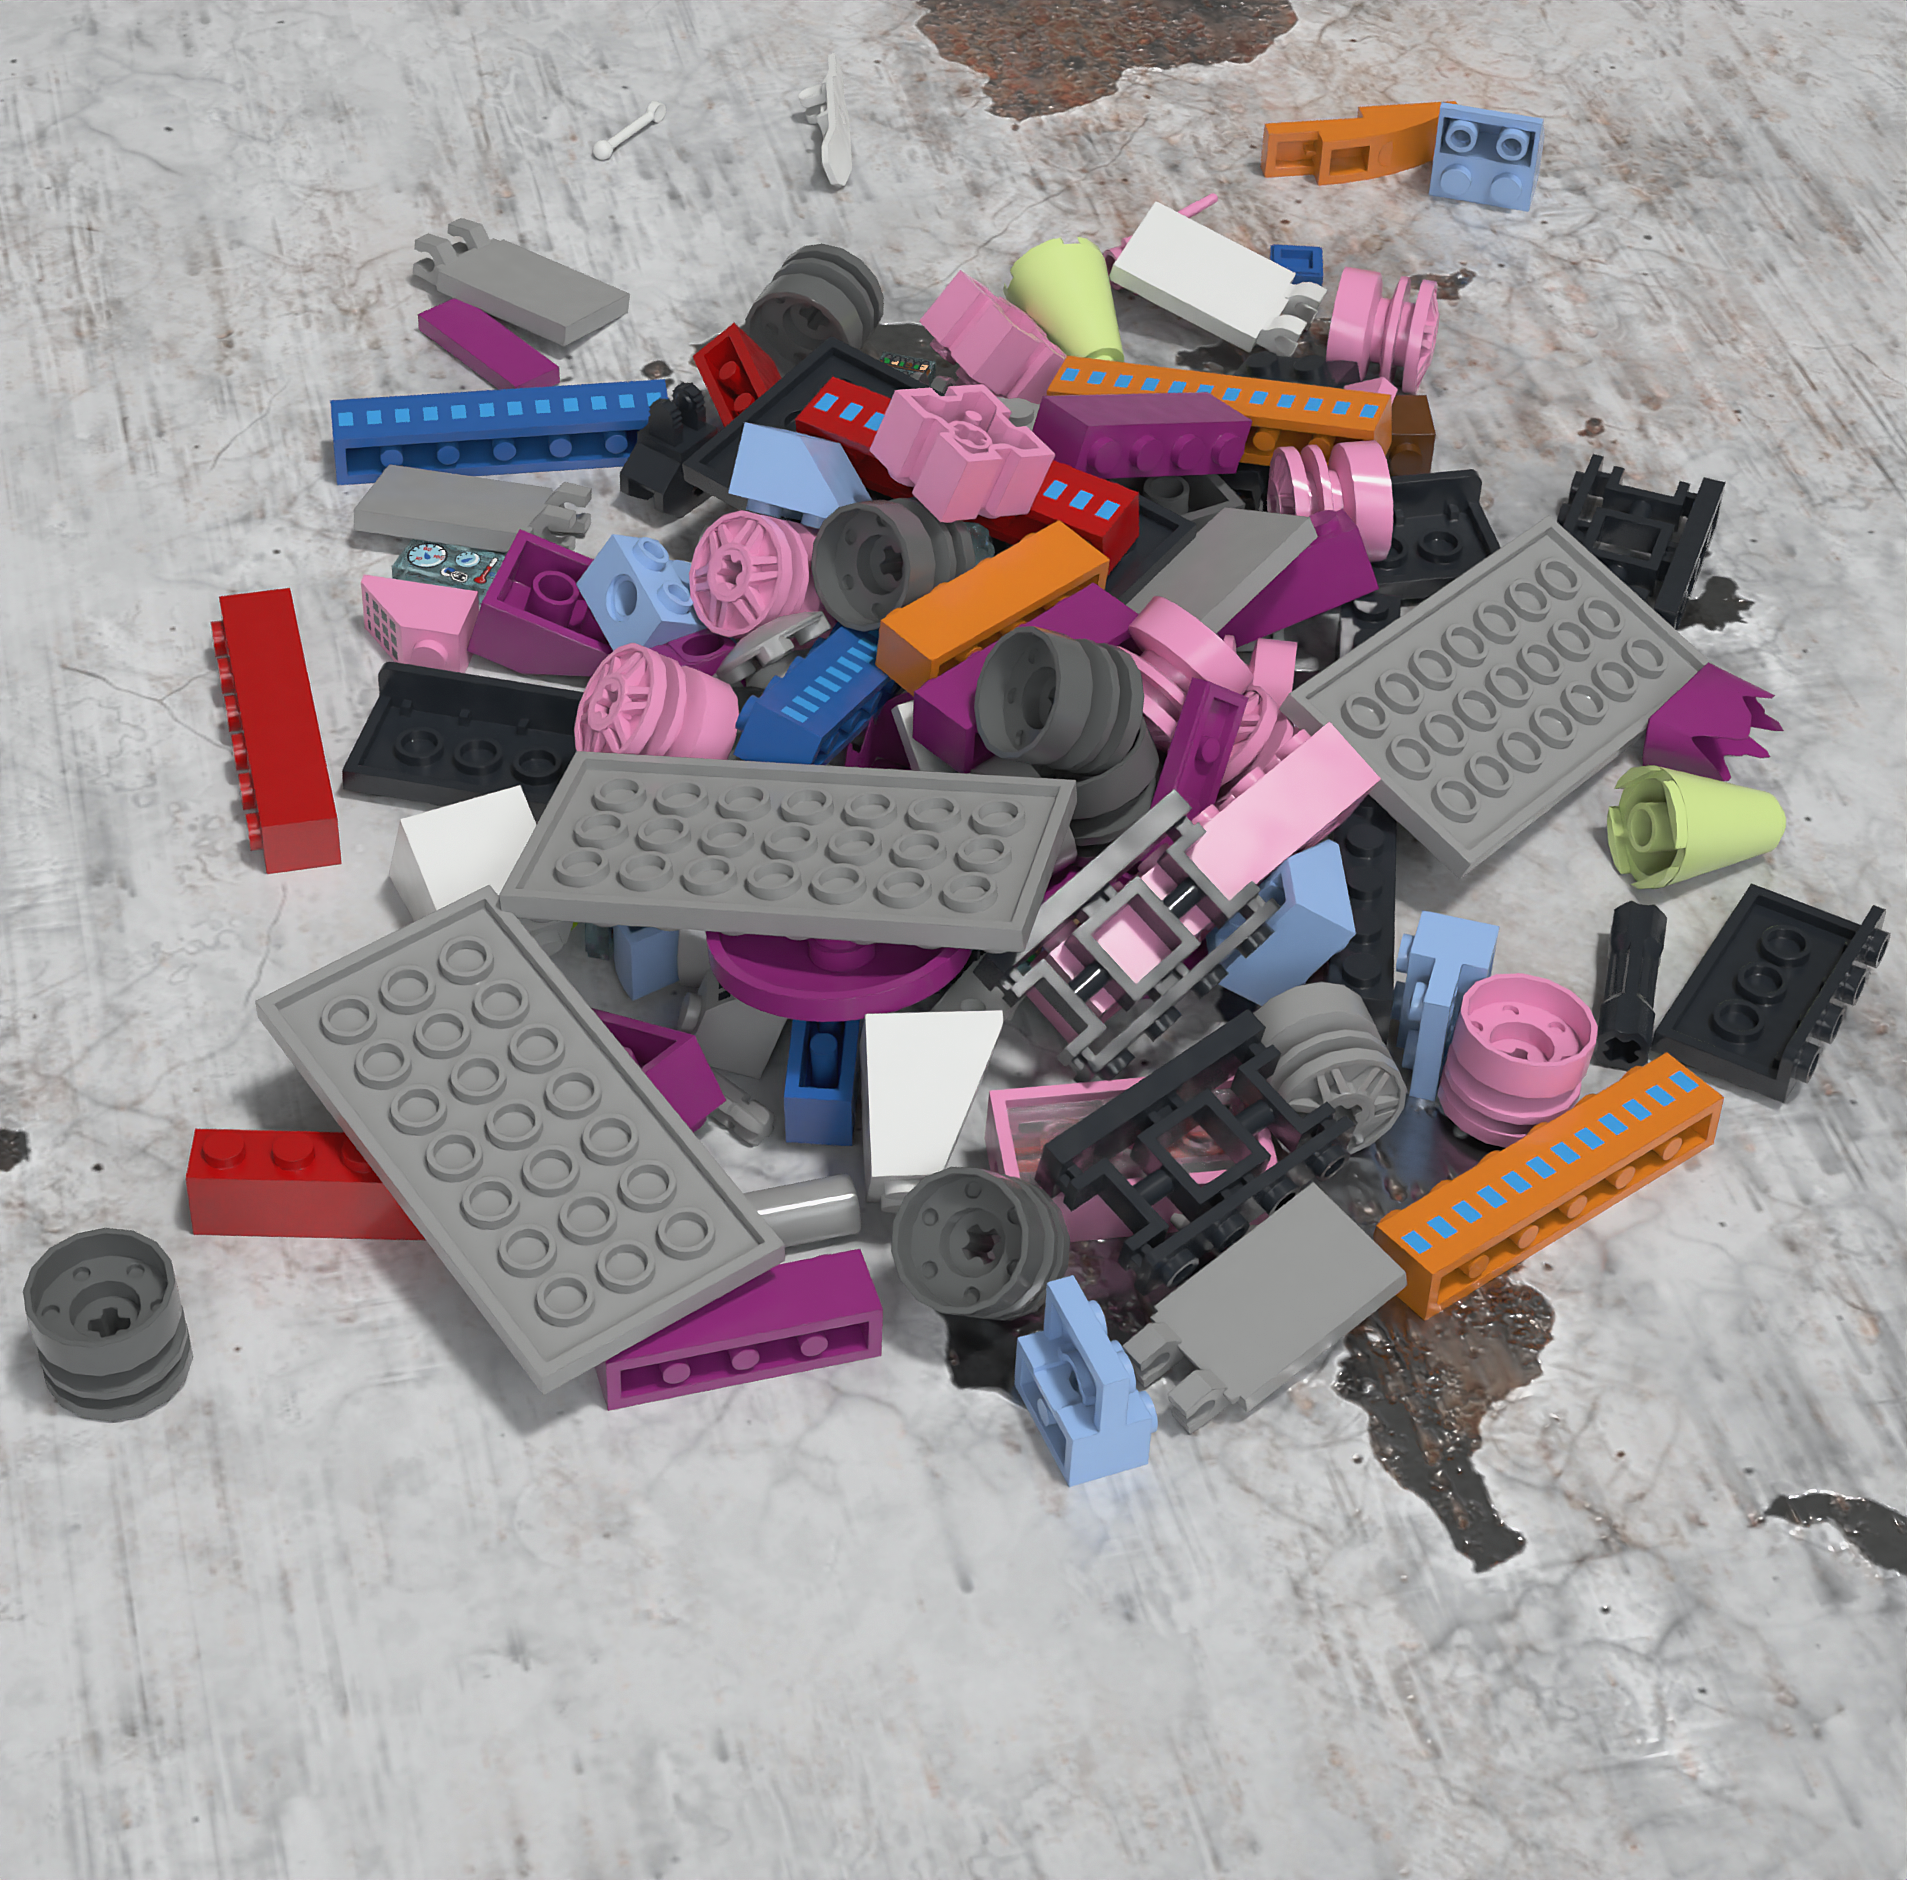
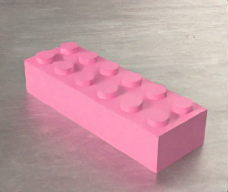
(1263, 822)

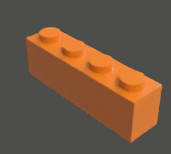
(986, 604)

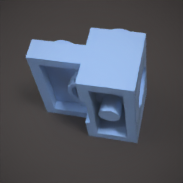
(639, 593)
(1440, 968)
(1083, 1389)

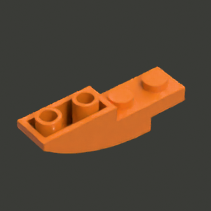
(1353, 149)

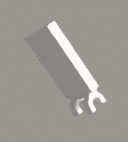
(1216, 283)

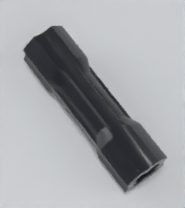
(1630, 986)

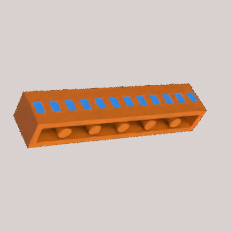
(1279, 411)
(1548, 1183)

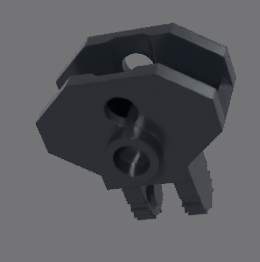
(671, 436)

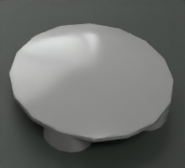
(770, 644)

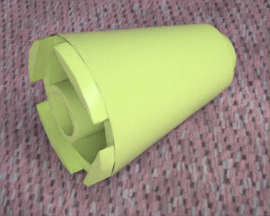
(1068, 297)
(1687, 825)

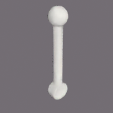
(655, 112)

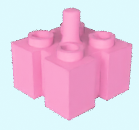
(991, 341)
(961, 453)

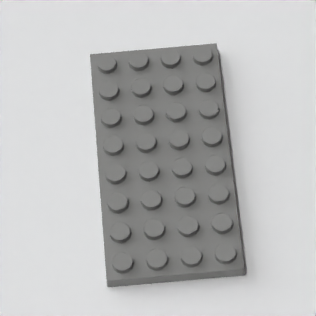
(1500, 693)
(794, 851)
(519, 1137)

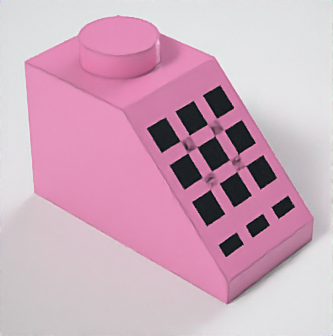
(420, 621)

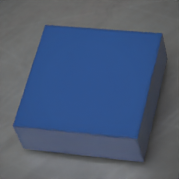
(1302, 260)

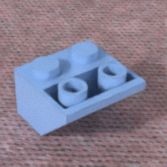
(1487, 156)
(794, 475)
(1308, 927)

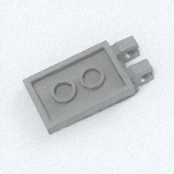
(518, 284)
(469, 509)
(1229, 564)
(1265, 1308)

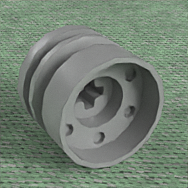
(1334, 1058)

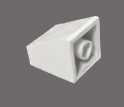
(463, 849)
(918, 1092)

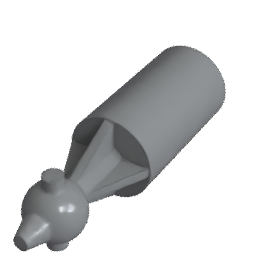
(810, 1209)

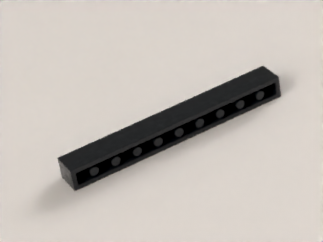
(1368, 853)

